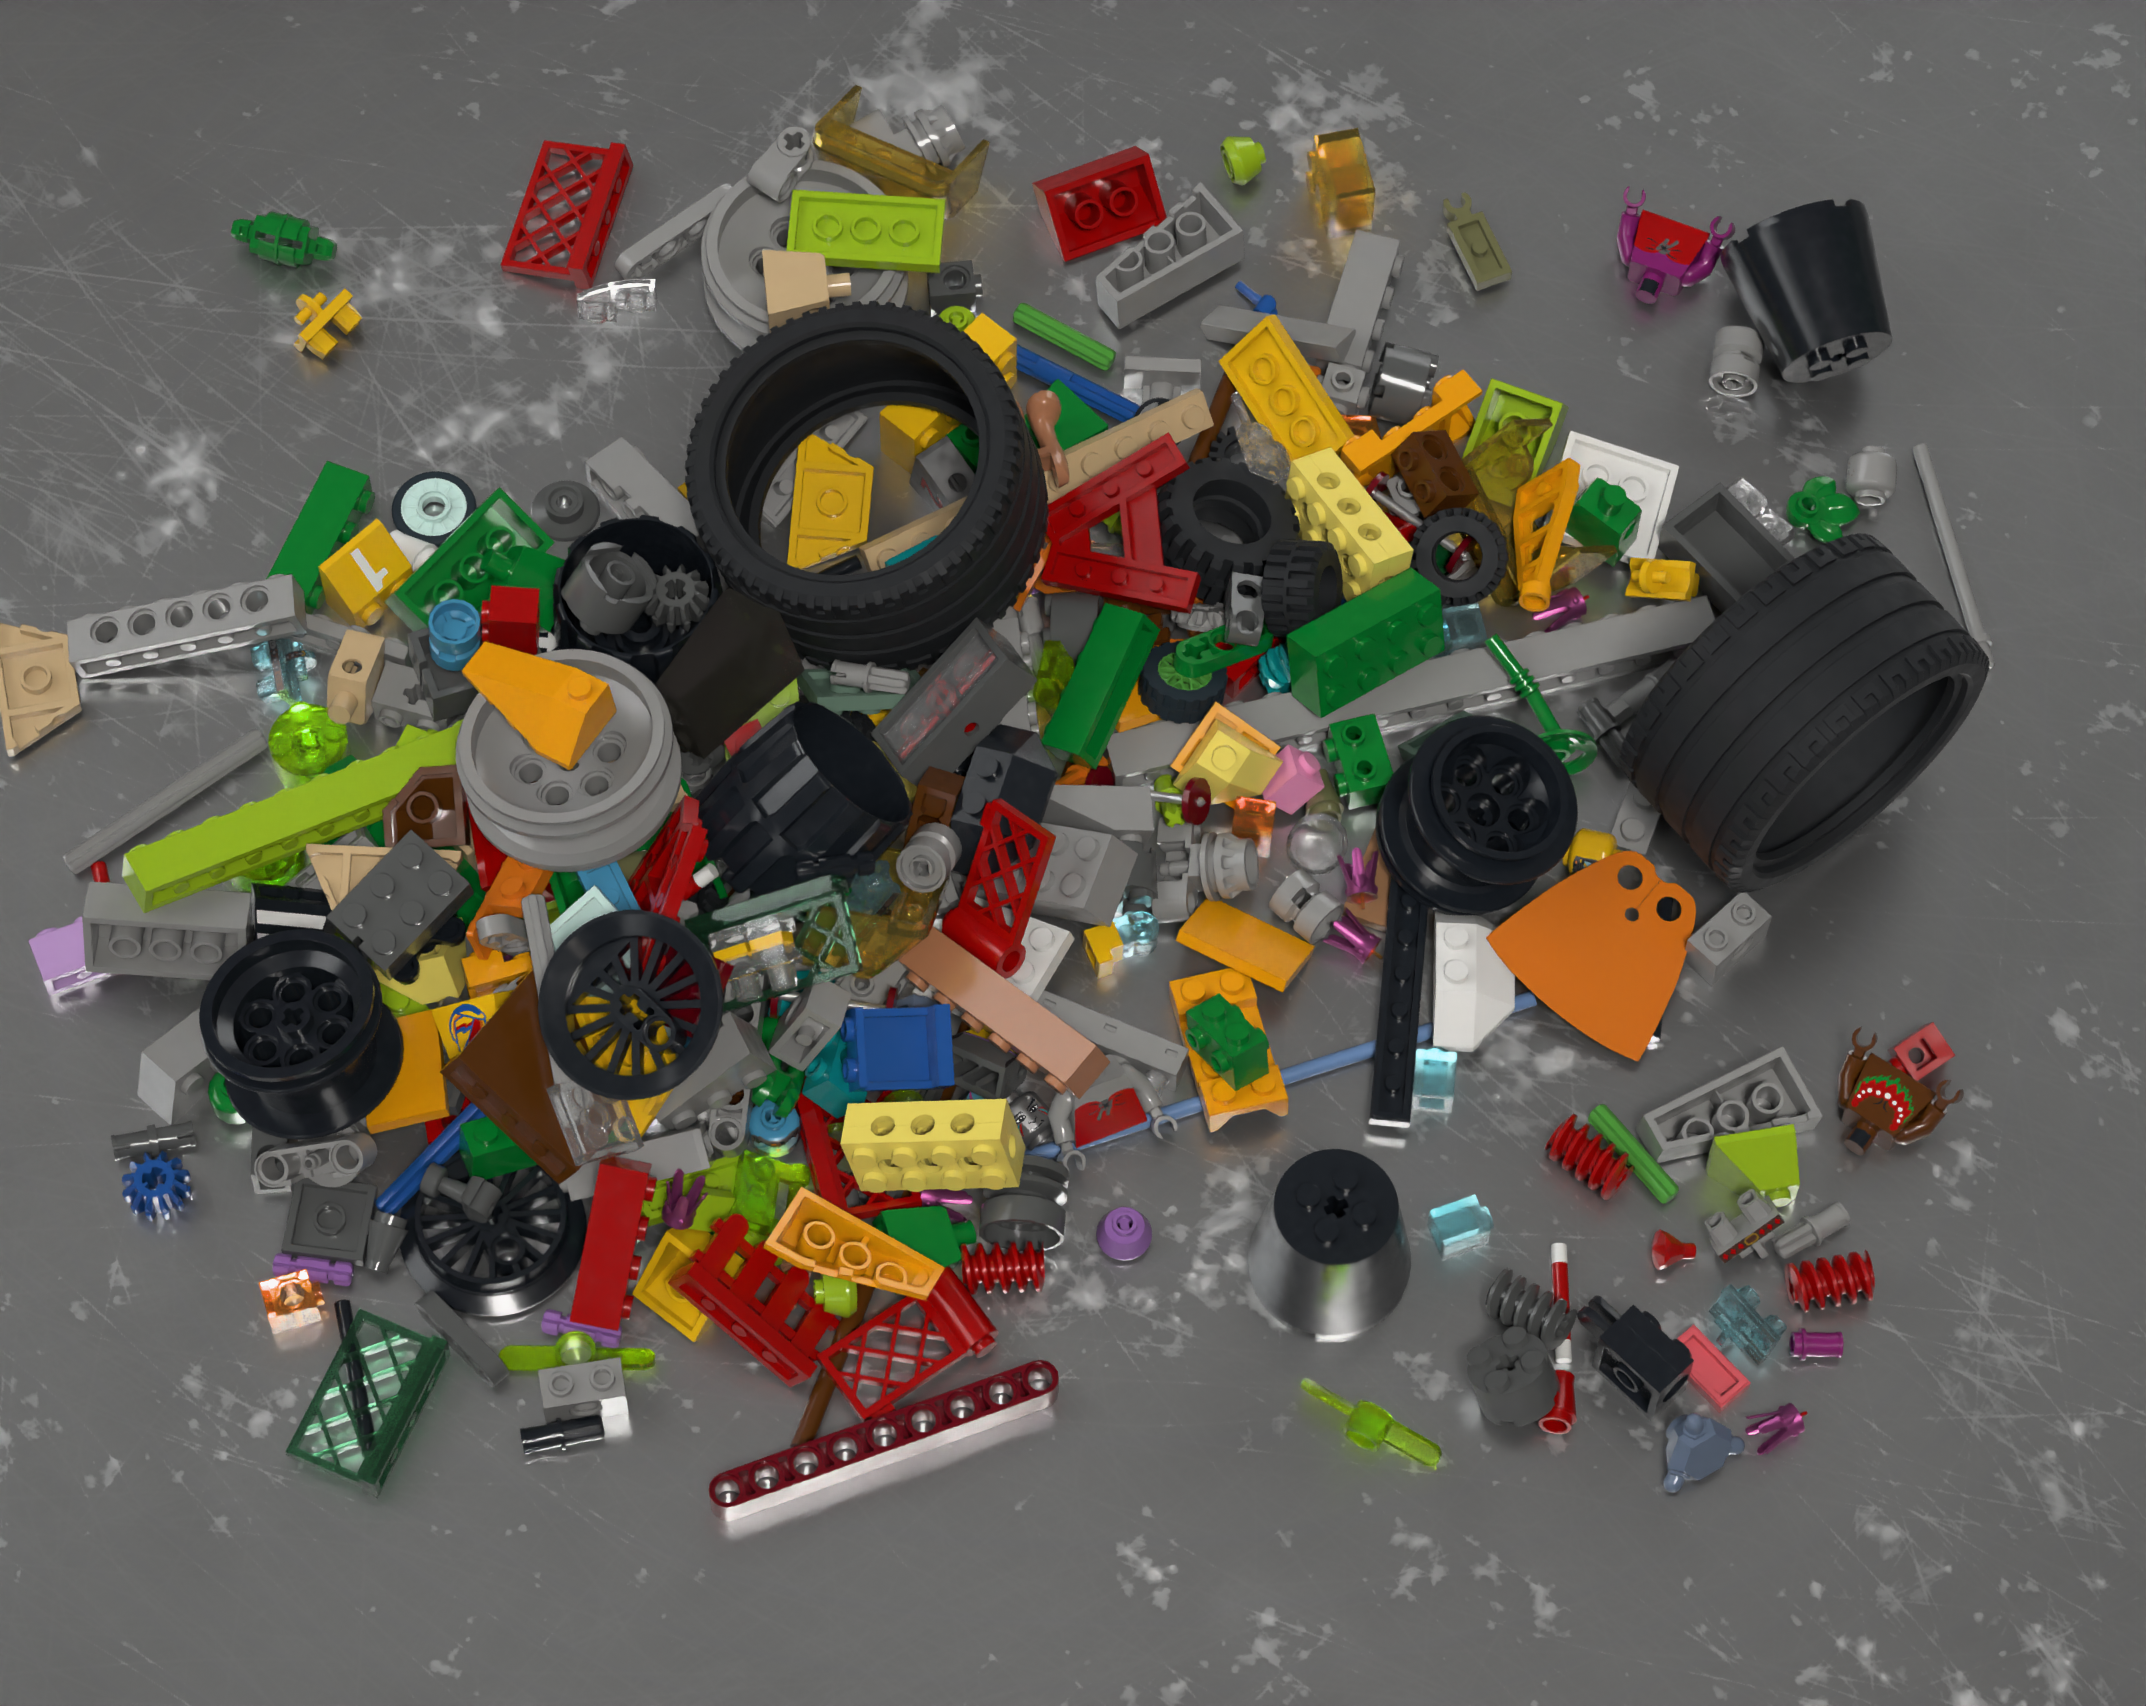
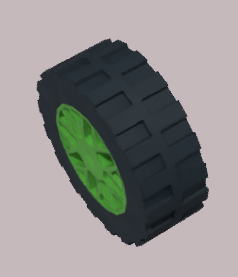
(1174, 695)

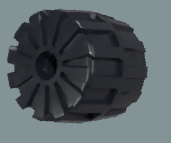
(659, 544)
(800, 794)

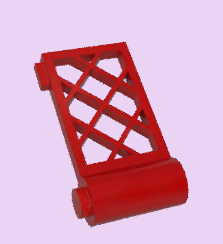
(974, 927)
(951, 1313)

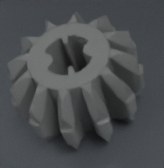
(678, 611)

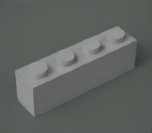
(1364, 294)

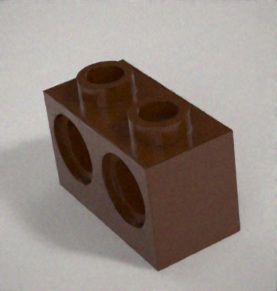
(1434, 472)
(934, 799)

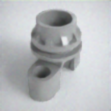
(928, 136)
(1193, 863)
(325, 1160)

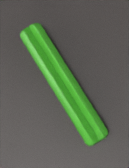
(1064, 336)
(1645, 1166)

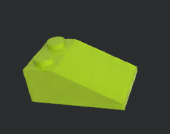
(1508, 402)

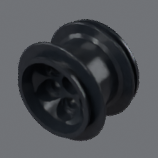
(1455, 840)
(300, 1034)

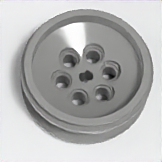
(751, 222)
(587, 827)

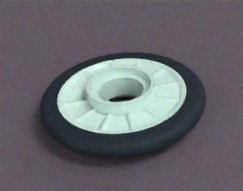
(428, 488)

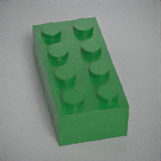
(455, 565)
(1365, 642)

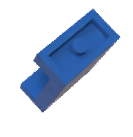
(898, 1048)

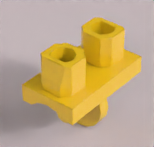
(337, 311)
(1662, 579)

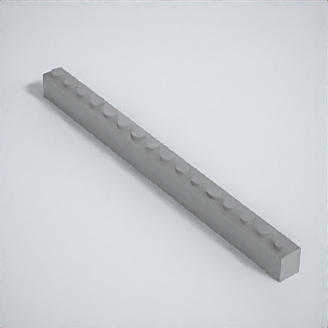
(1442, 685)

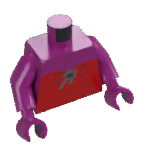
(1665, 252)

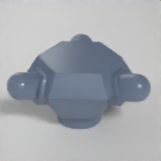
(1697, 1449)

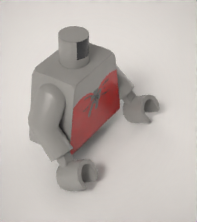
(1110, 1105)

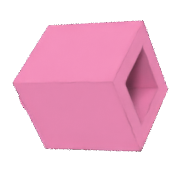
(1295, 780)

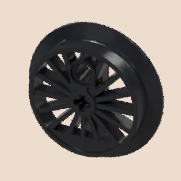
(586, 960)
(510, 1283)

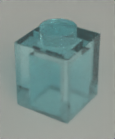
(1462, 628)
(1434, 1079)
(1460, 1227)

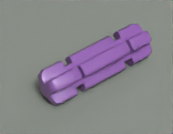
(317, 1268)
(555, 1323)

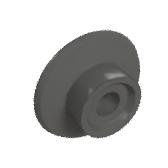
(570, 522)

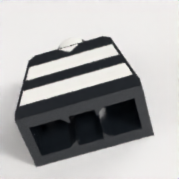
(287, 908)

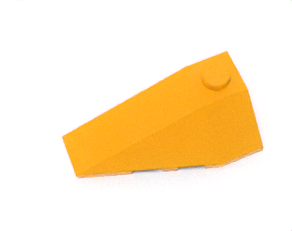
(545, 700)
(839, 1245)

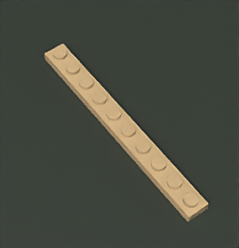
(1180, 417)

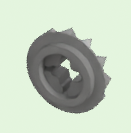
(1202, 618)

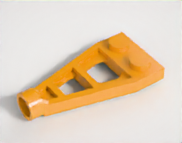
(1547, 492)

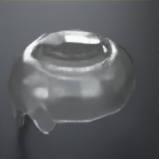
(1316, 843)

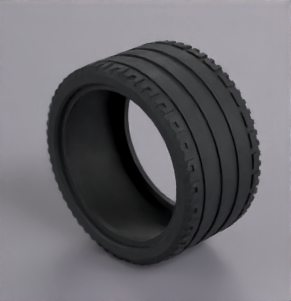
(830, 368)
(1803, 712)

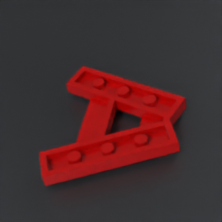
(1132, 490)
(667, 868)

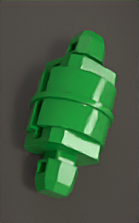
(281, 249)

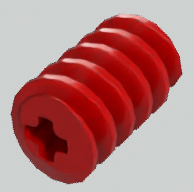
(1589, 1158)
(1003, 1268)
(1830, 1280)

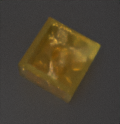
(1341, 183)

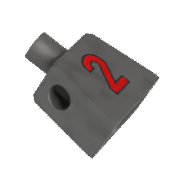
(941, 475)

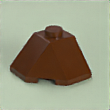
(432, 807)

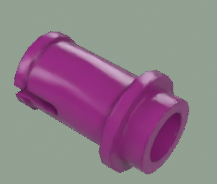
(1815, 1344)

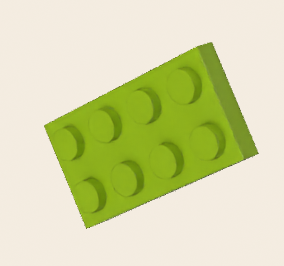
(868, 230)

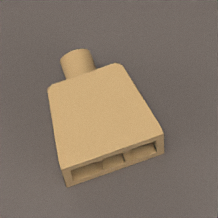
(799, 284)
(351, 692)

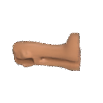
(1042, 414)

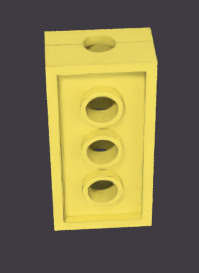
(1340, 511)
(932, 1134)

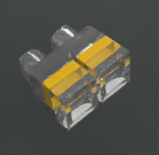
(758, 950)

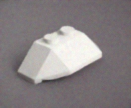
(1469, 983)

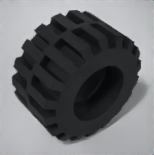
(1488, 537)
(1300, 584)

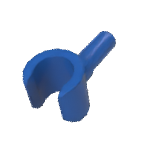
(1263, 304)

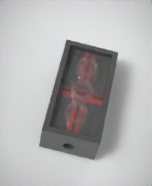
(954, 703)

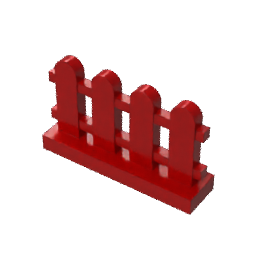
(742, 1316)

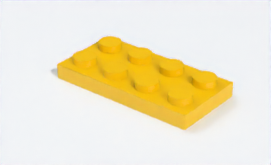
(1284, 391)

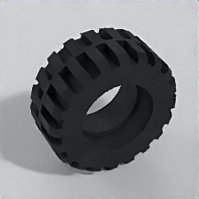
(1230, 497)

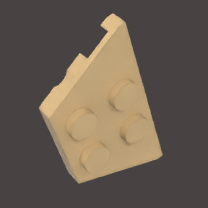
(35, 684)
(343, 866)

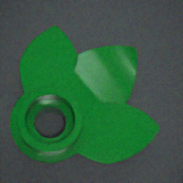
(1821, 509)

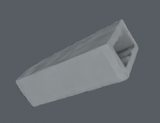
(666, 1151)

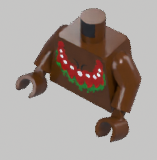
(1885, 1103)

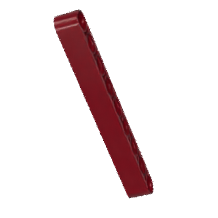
(872, 1456)

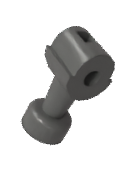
(476, 1196)

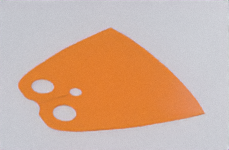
(1595, 963)

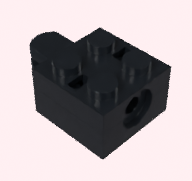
(1637, 1356)

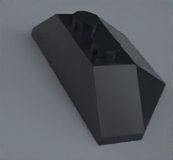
(1009, 767)

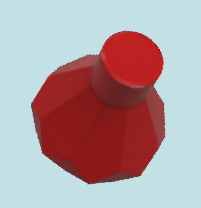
(1668, 1250)

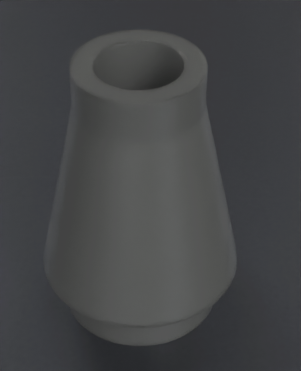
(384, 1240)

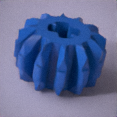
(147, 1176)

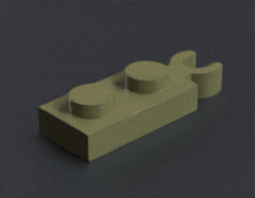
(1476, 244)

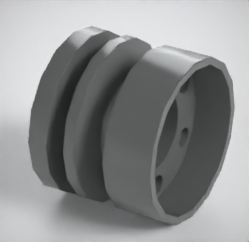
(1028, 1211)

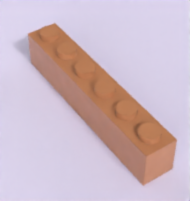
(1005, 1013)

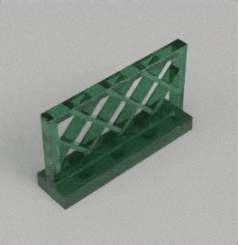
(792, 900)
(401, 1417)

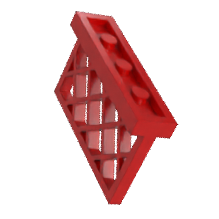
(598, 212)
(823, 1163)

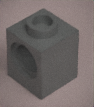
(954, 274)

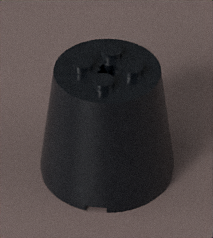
(1813, 289)
(1325, 1269)

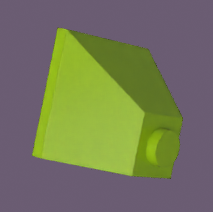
(1757, 1161)

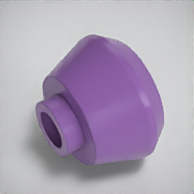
(1127, 1241)

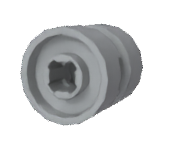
(1736, 361)
(928, 857)
(1301, 902)

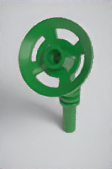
(1554, 735)

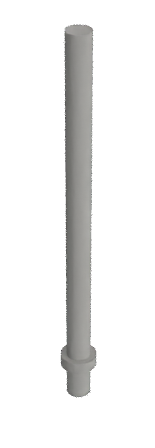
(1951, 549)

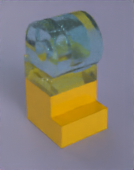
(1126, 936)

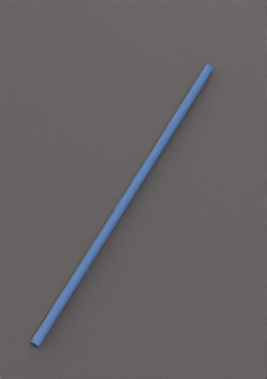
(1289, 1075)

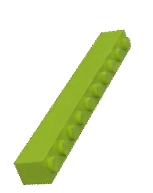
(280, 824)

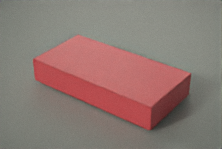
(1712, 1372)

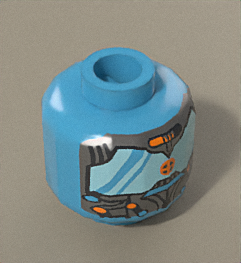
(772, 1134)

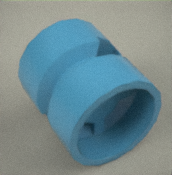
(454, 634)

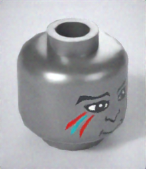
(1030, 1117)

